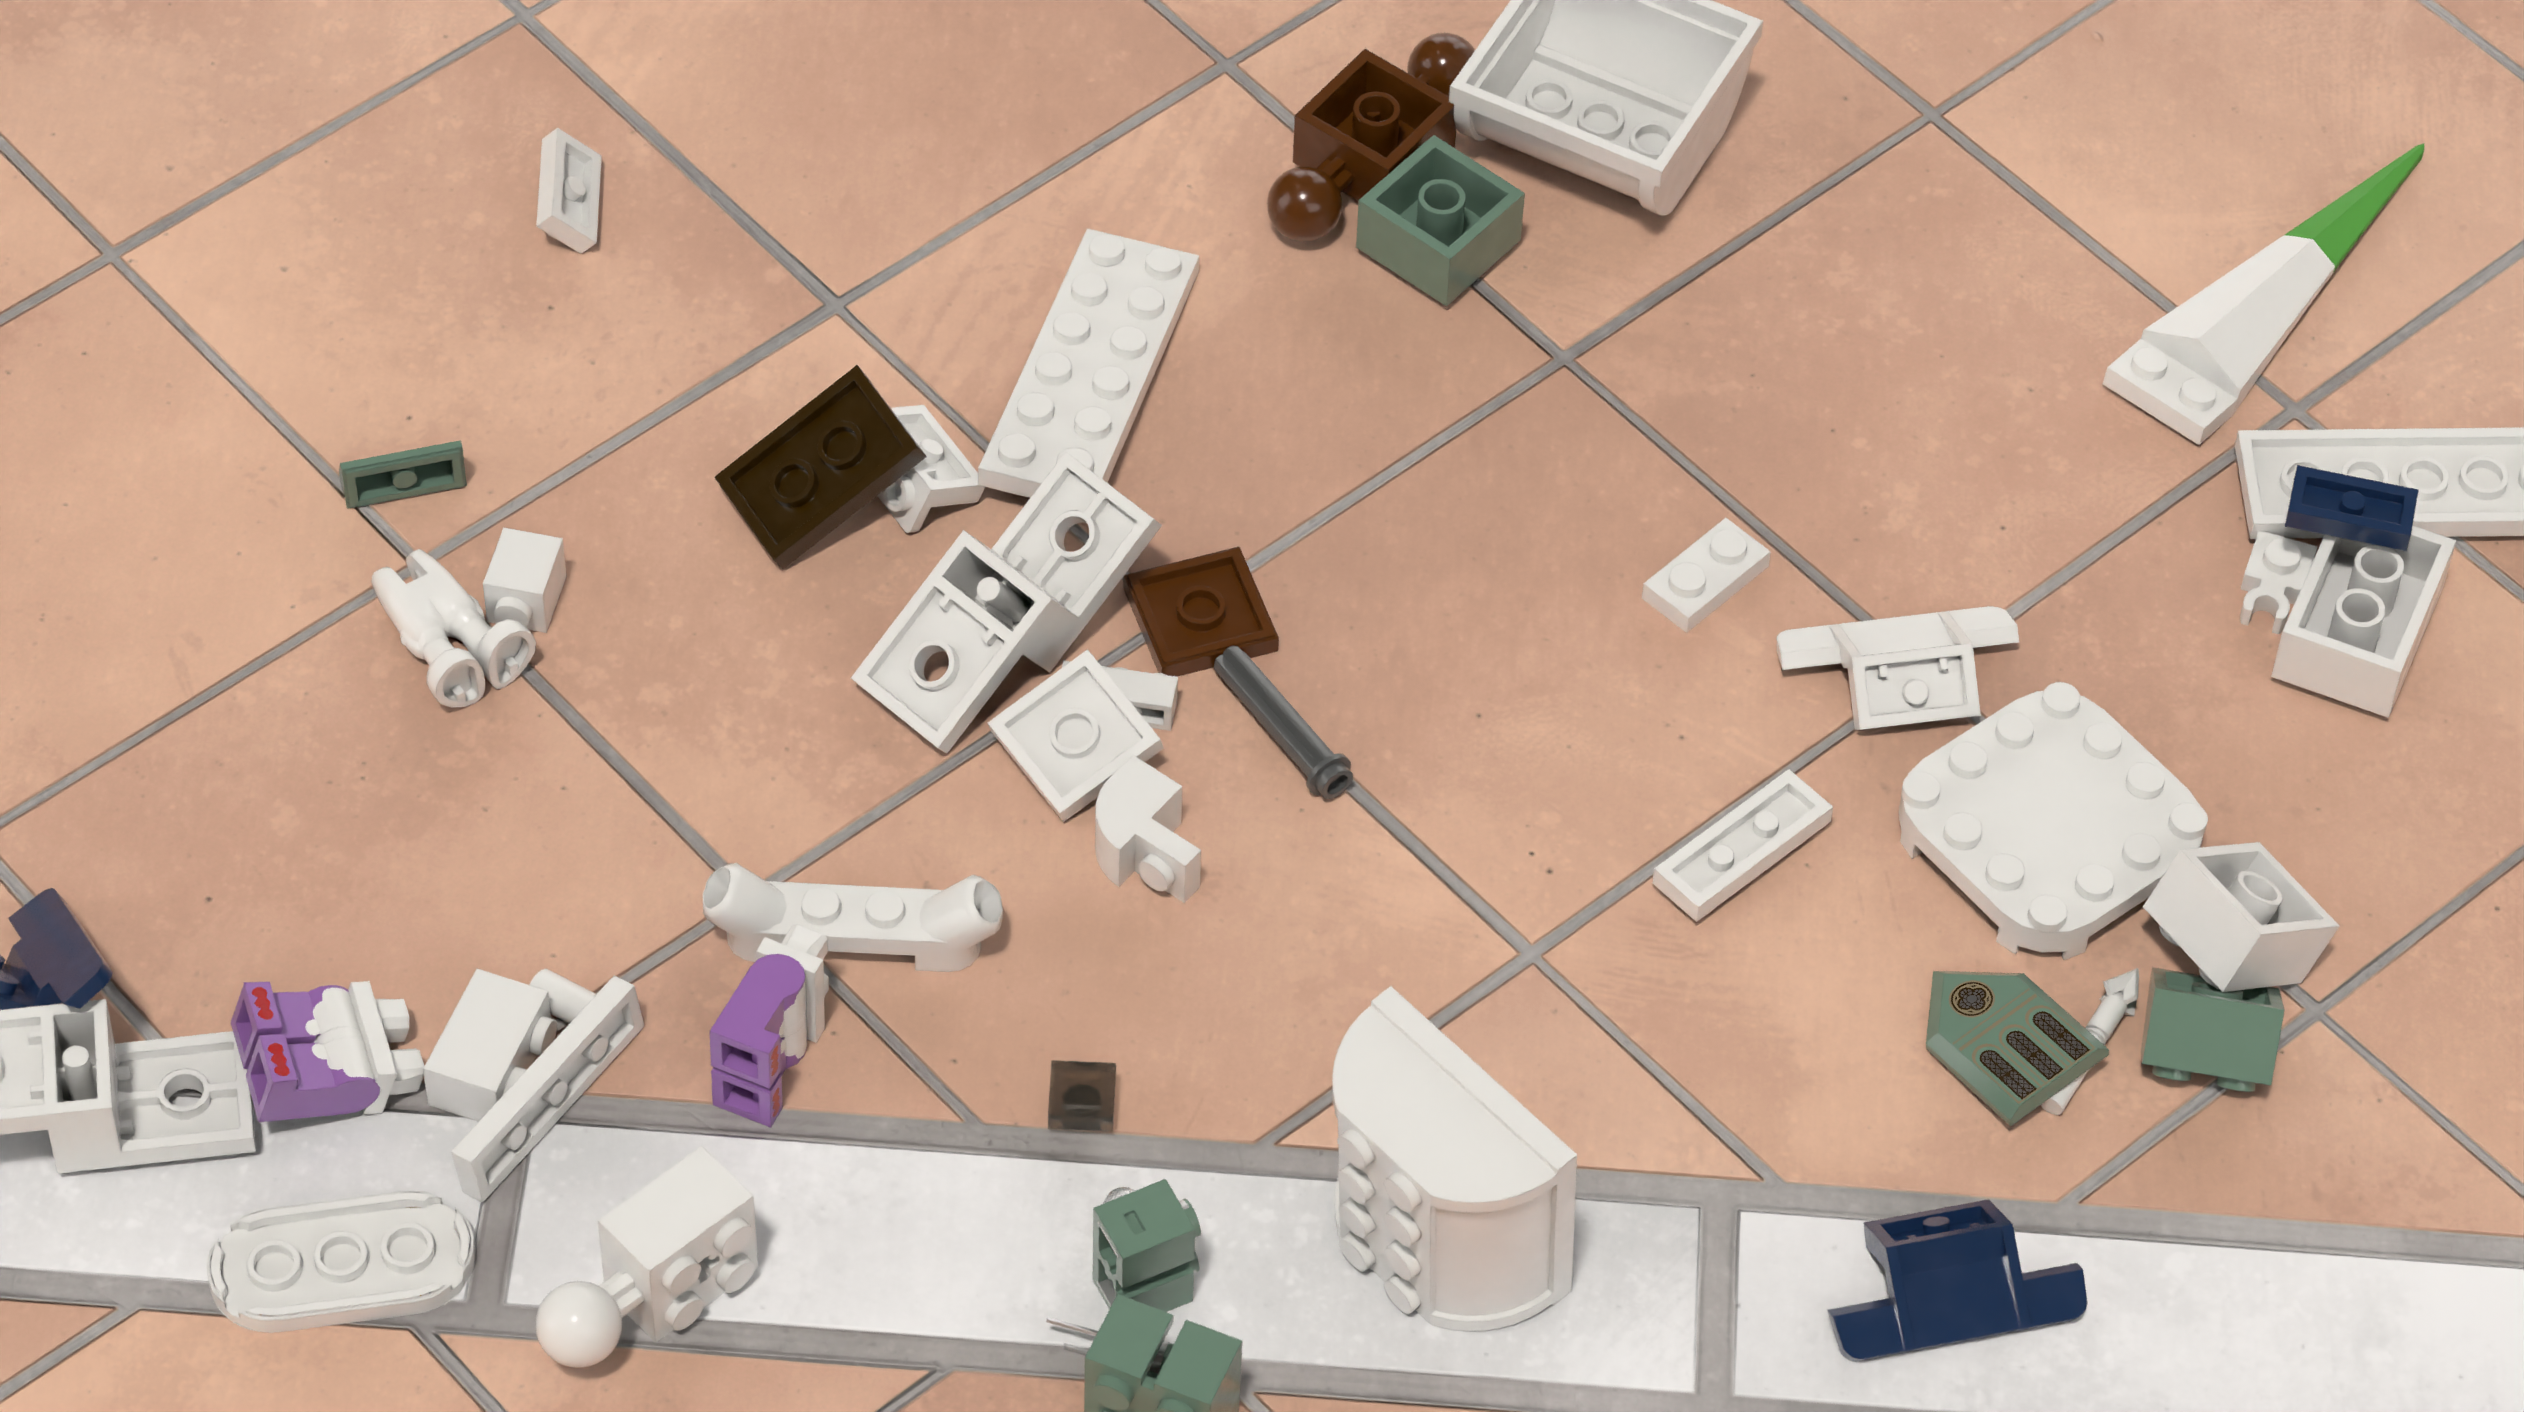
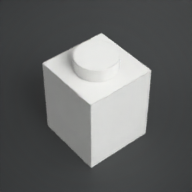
(525, 579)

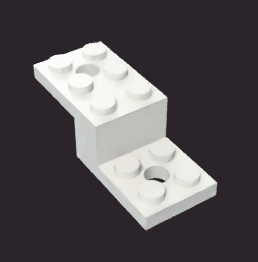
(1006, 602)
(111, 1099)

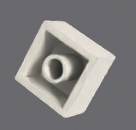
(2240, 917)

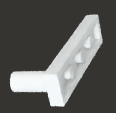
(595, 1036)

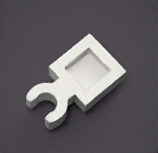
(2275, 577)

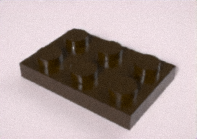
(820, 467)

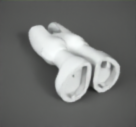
(440, 608)

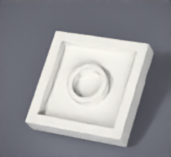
(1074, 734)

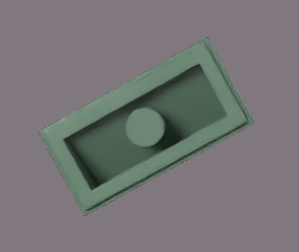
(403, 474)

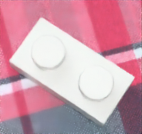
(569, 191)
(1706, 575)

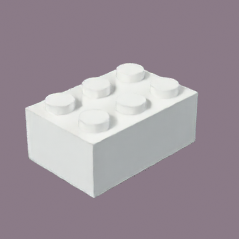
(2362, 618)

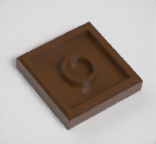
(1198, 610)

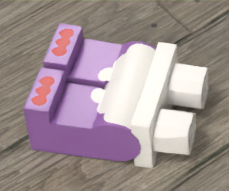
(769, 1024)
(323, 1050)

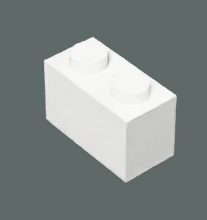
(487, 1044)

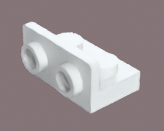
(937, 480)

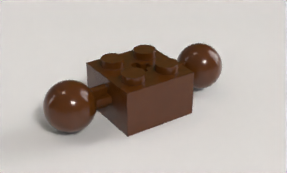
(1363, 130)

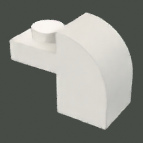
(1137, 827)

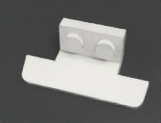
(1905, 664)

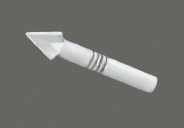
(2118, 1000)

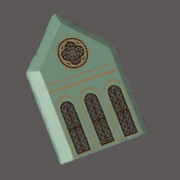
(2006, 1039)

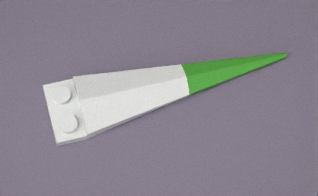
(2212, 348)

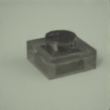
(1082, 1095)

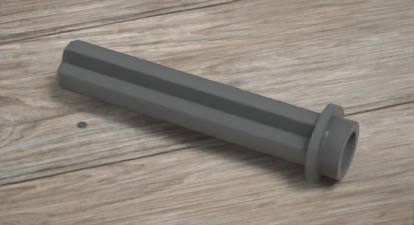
(1326, 772)

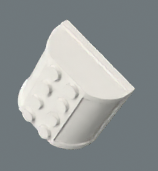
(1610, 88)
(1446, 1177)

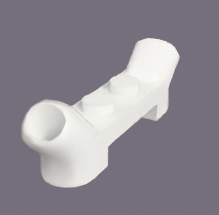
(931, 924)

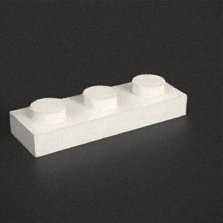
(1742, 845)

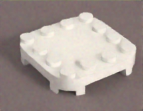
(2049, 819)

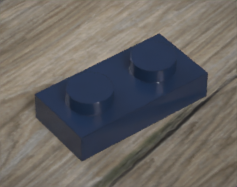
(2351, 508)

